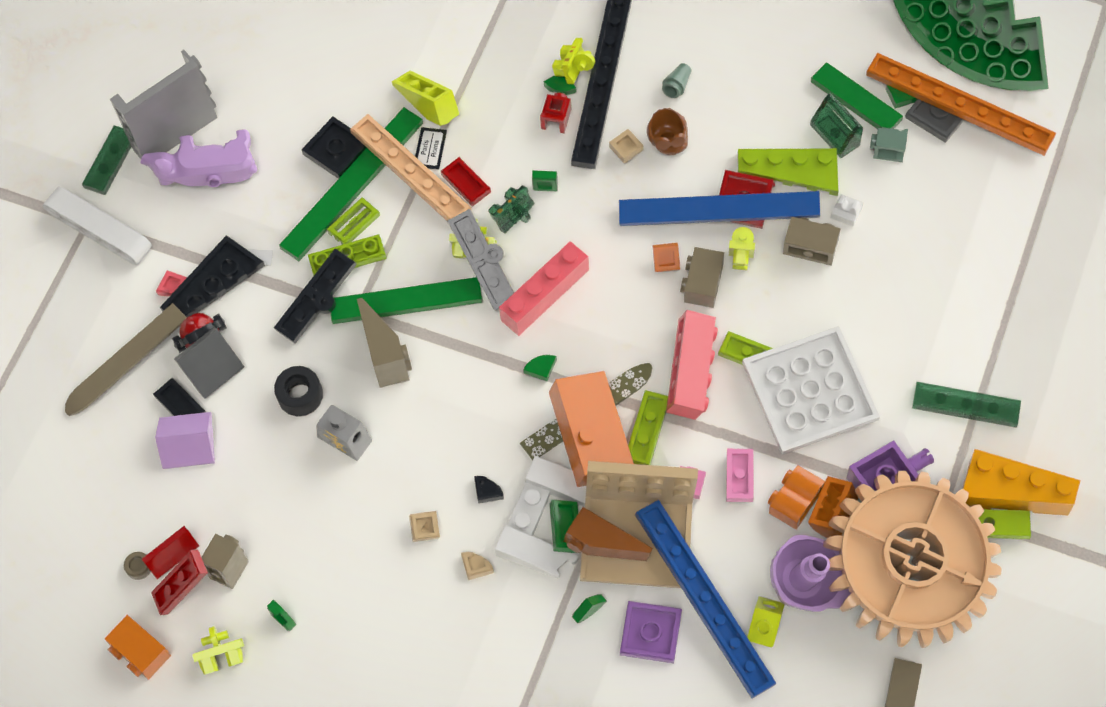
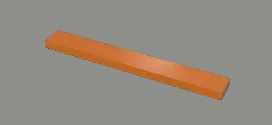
(961, 104)

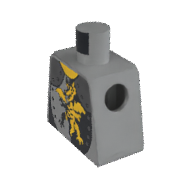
(339, 429)

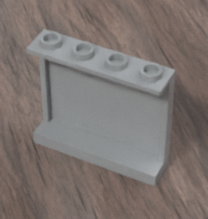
(167, 110)

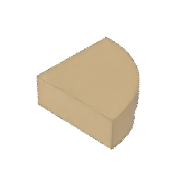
(476, 565)

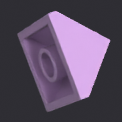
(185, 440)

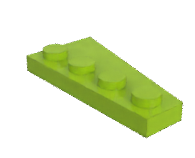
(803, 167)

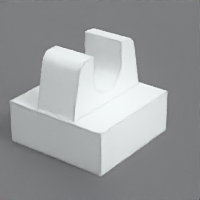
(846, 210)

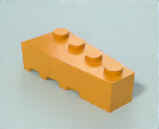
(1017, 486)

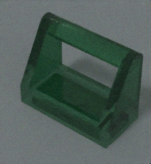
(833, 129)

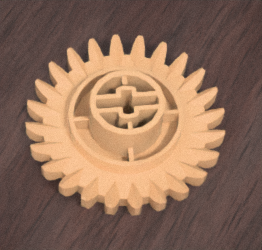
(946, 549)

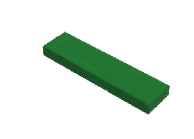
(856, 97)

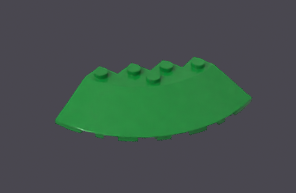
(980, 40)

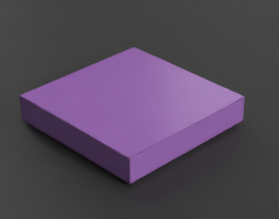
(650, 632)

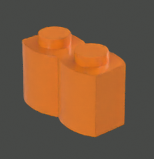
(795, 497)

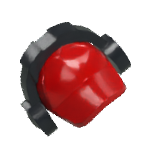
(194, 328)

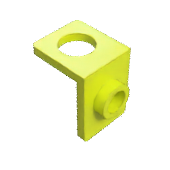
(765, 622)

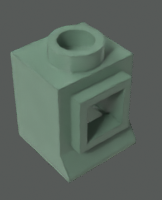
(889, 144)

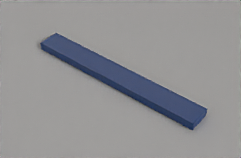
(719, 208)
(705, 599)

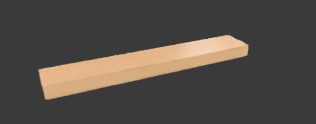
(408, 168)

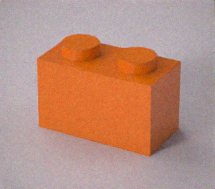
(136, 647)

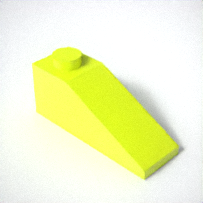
(428, 97)

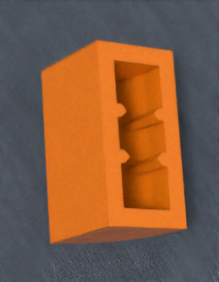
(828, 503)

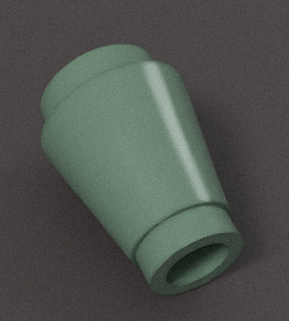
(676, 81)

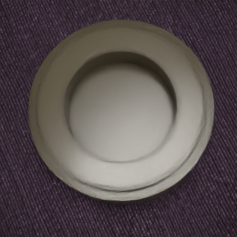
(135, 566)

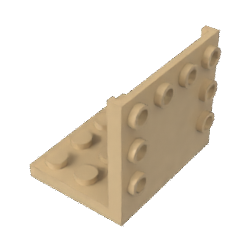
(620, 491)

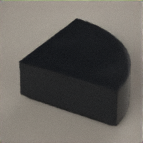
(487, 490)

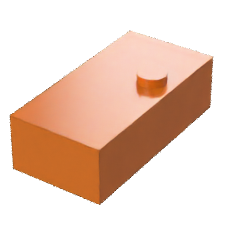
(588, 422)

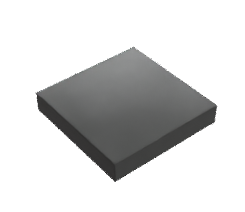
(933, 120)
(209, 362)

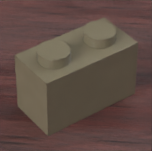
(811, 240)
(703, 277)
(224, 560)

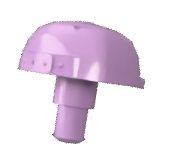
(803, 575)

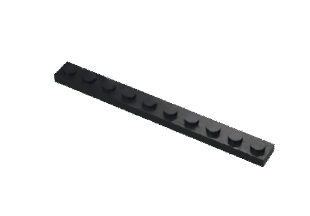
(601, 84)

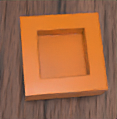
(666, 257)

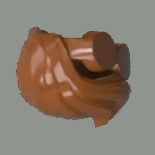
(668, 131)

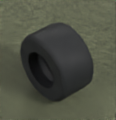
(298, 376)

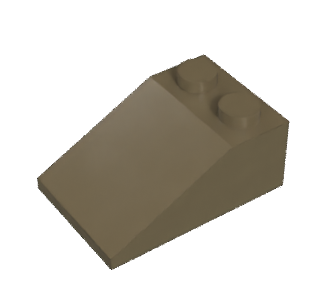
(387, 355)

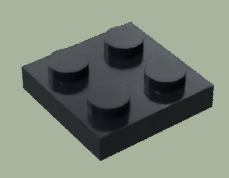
(334, 147)

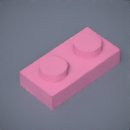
(739, 475)

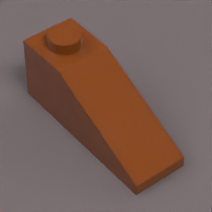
(601, 538)

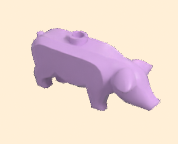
(204, 164)

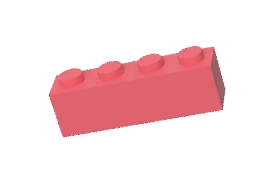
(544, 288)
(691, 365)

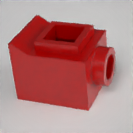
(558, 102)

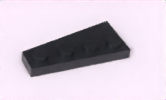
(215, 276)

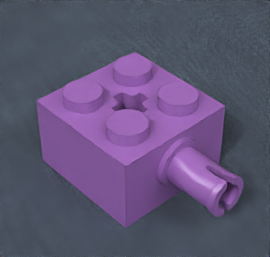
(887, 462)

